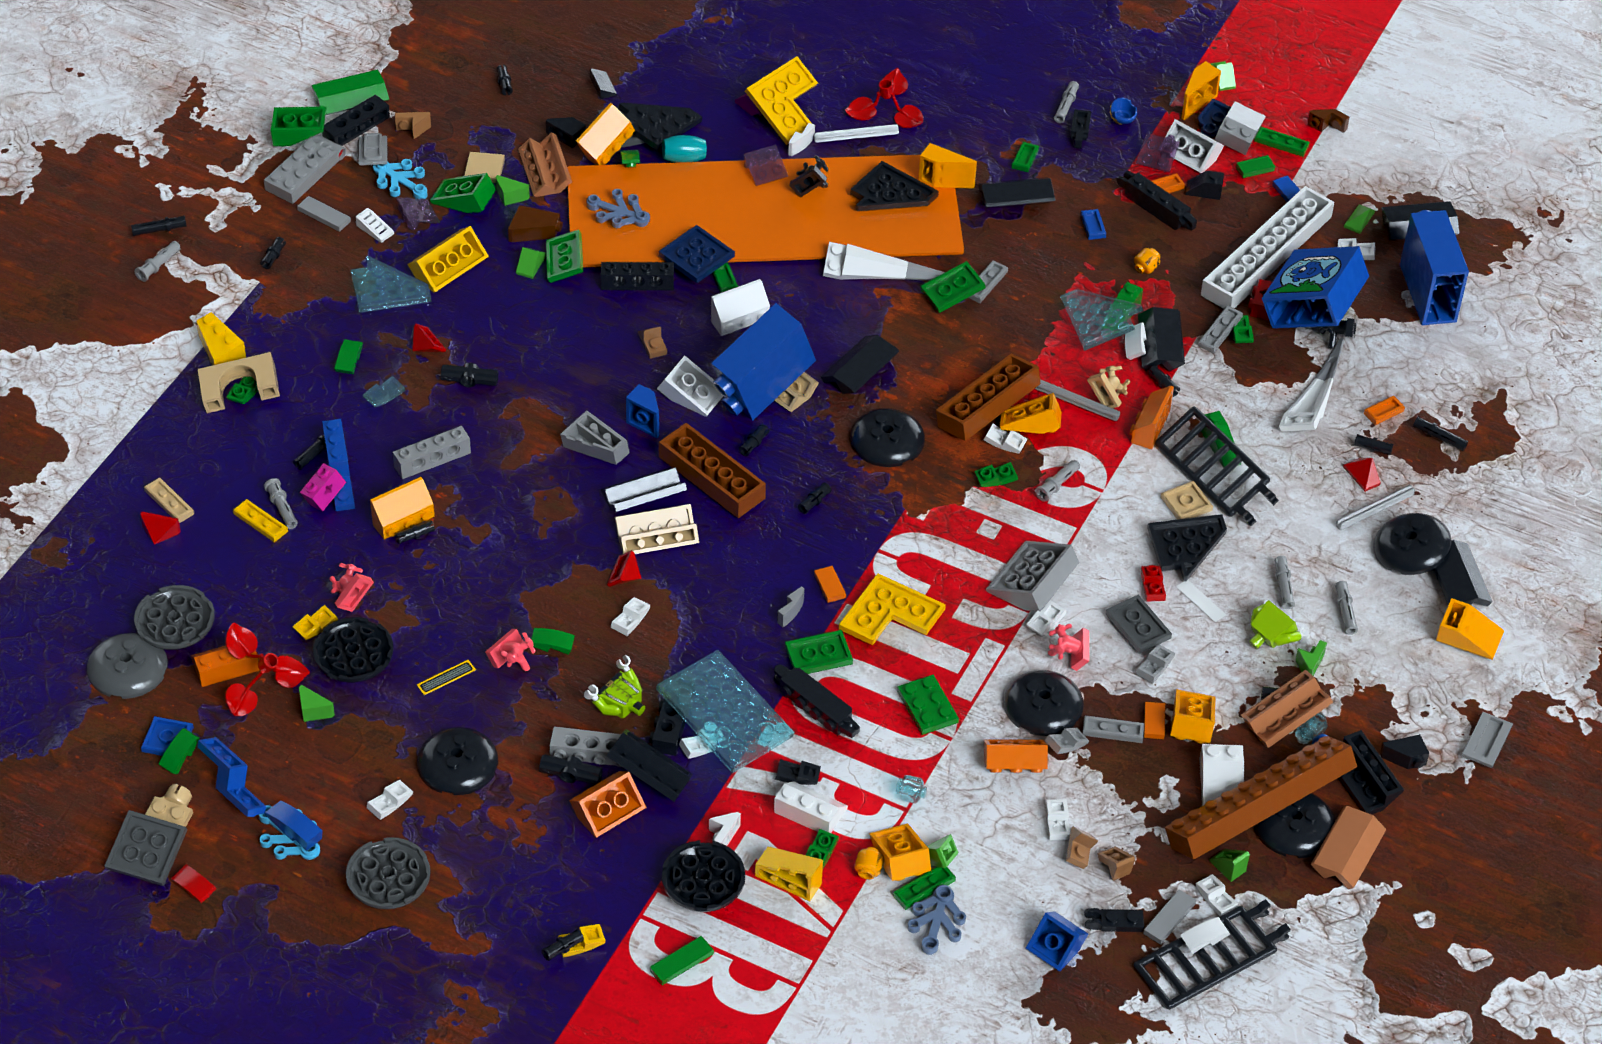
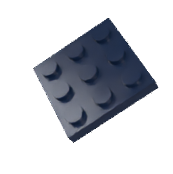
(697, 253)

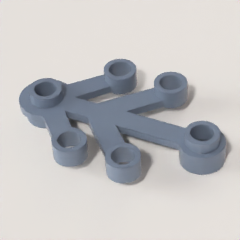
(637, 216)
(937, 917)

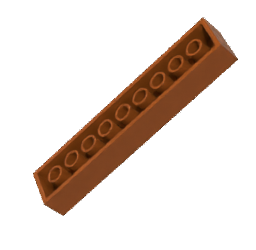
(1260, 797)

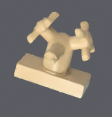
(1106, 387)

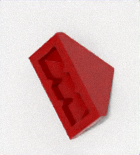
(425, 340)
(1363, 472)
(159, 527)
(625, 570)

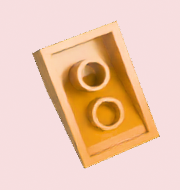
(1201, 88)
(1033, 416)
(1193, 716)
(902, 852)

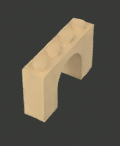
(216, 377)

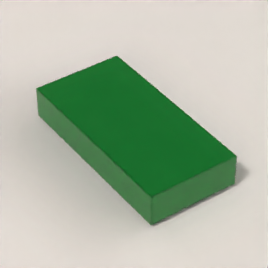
(1025, 157)
(1255, 166)
(724, 278)

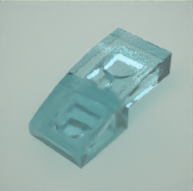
(386, 392)

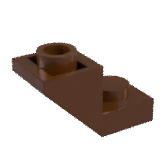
(1323, 118)

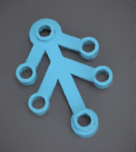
(382, 170)
(278, 839)

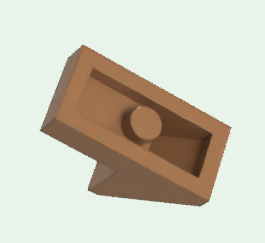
(415, 121)
(653, 342)
(1079, 847)
(1119, 862)

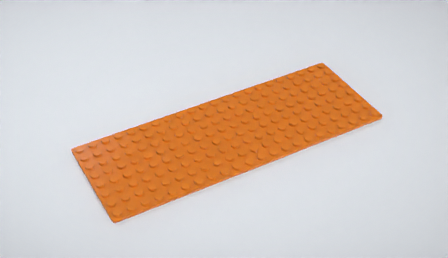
(755, 220)

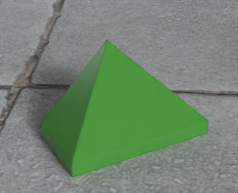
(1359, 218)

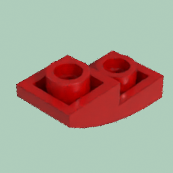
(1153, 583)
(194, 883)

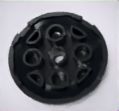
(887, 437)
(1412, 543)
(343, 638)
(1043, 702)
(457, 761)
(1297, 828)
(696, 861)

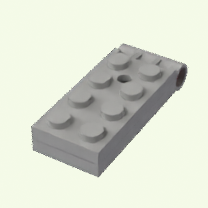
(304, 168)

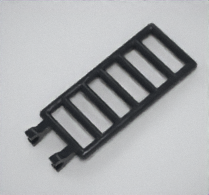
(1195, 476)
(1249, 917)

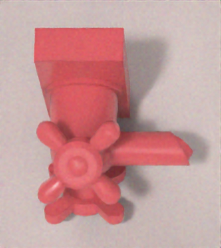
(350, 588)
(1076, 645)
(510, 649)

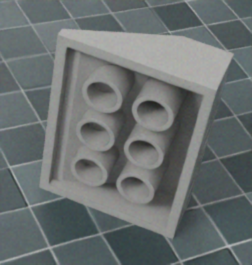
(1034, 574)

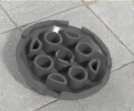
(174, 617)
(126, 666)
(394, 858)

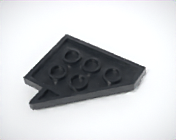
(658, 122)
(891, 188)
(1186, 542)

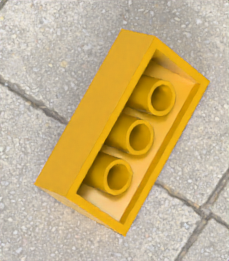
(448, 259)

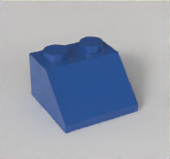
(643, 410)
(1056, 940)

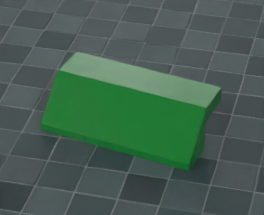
(349, 91)

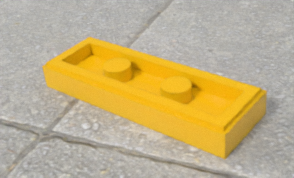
(260, 520)

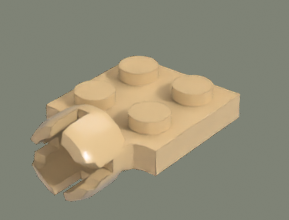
(172, 806)

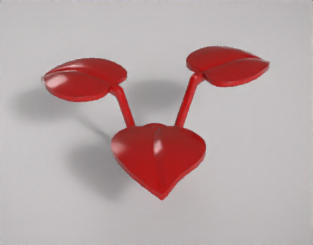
(891, 85)
(288, 670)

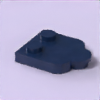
(1212, 117)

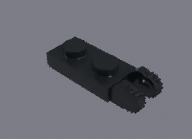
(1114, 920)

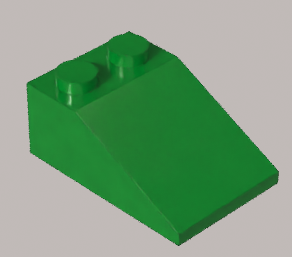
(296, 124)
(465, 193)

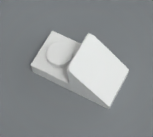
(724, 827)

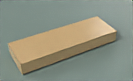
(169, 500)

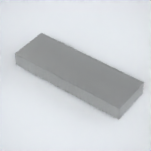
(324, 213)
(991, 277)
(1220, 329)
(1113, 729)
(1169, 916)

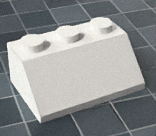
(1194, 148)
(739, 307)
(808, 807)

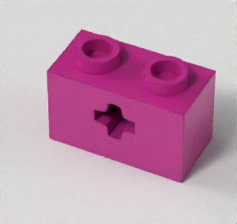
(323, 487)

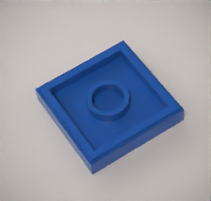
(162, 733)

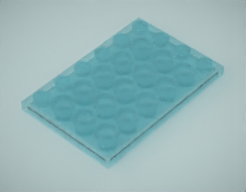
(725, 711)

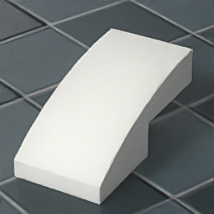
(801, 140)
(1367, 249)
(1135, 342)
(1007, 441)
(631, 616)
(1046, 619)
(694, 747)
(390, 800)
(1058, 819)
(1215, 895)
(1205, 933)

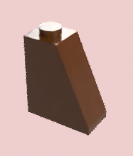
(534, 224)

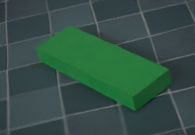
(1282, 141)
(923, 886)
(681, 960)

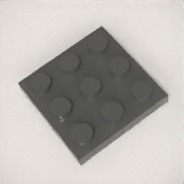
(146, 848)

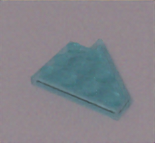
(386, 287)
(1098, 316)

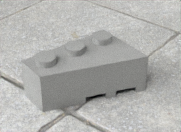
(595, 439)

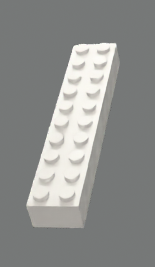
(1267, 248)

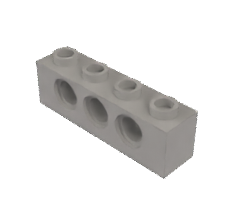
(431, 452)
(583, 744)

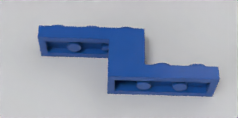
(338, 460)
(231, 777)

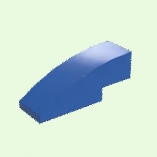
(295, 824)

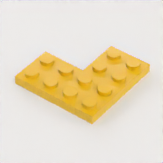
(776, 95)
(889, 601)

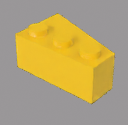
(219, 341)
(790, 871)

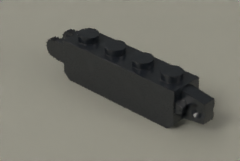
(1157, 201)
(816, 700)

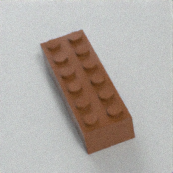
(988, 397)
(712, 470)

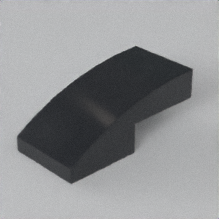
(804, 774)

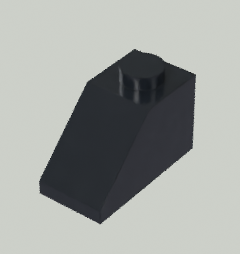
(566, 129)
(1206, 185)
(1406, 752)

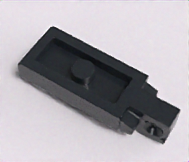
(1080, 126)

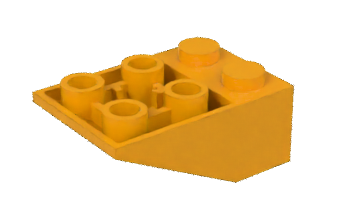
(946, 168)
(1469, 630)

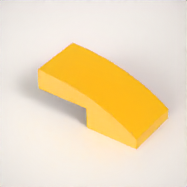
(314, 625)
(592, 936)

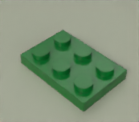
(564, 256)
(953, 287)
(819, 652)
(927, 704)

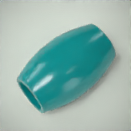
(684, 148)

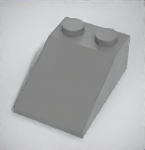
(1239, 127)

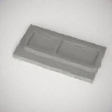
(372, 149)
(1487, 740)

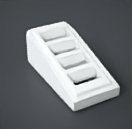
(368, 216)

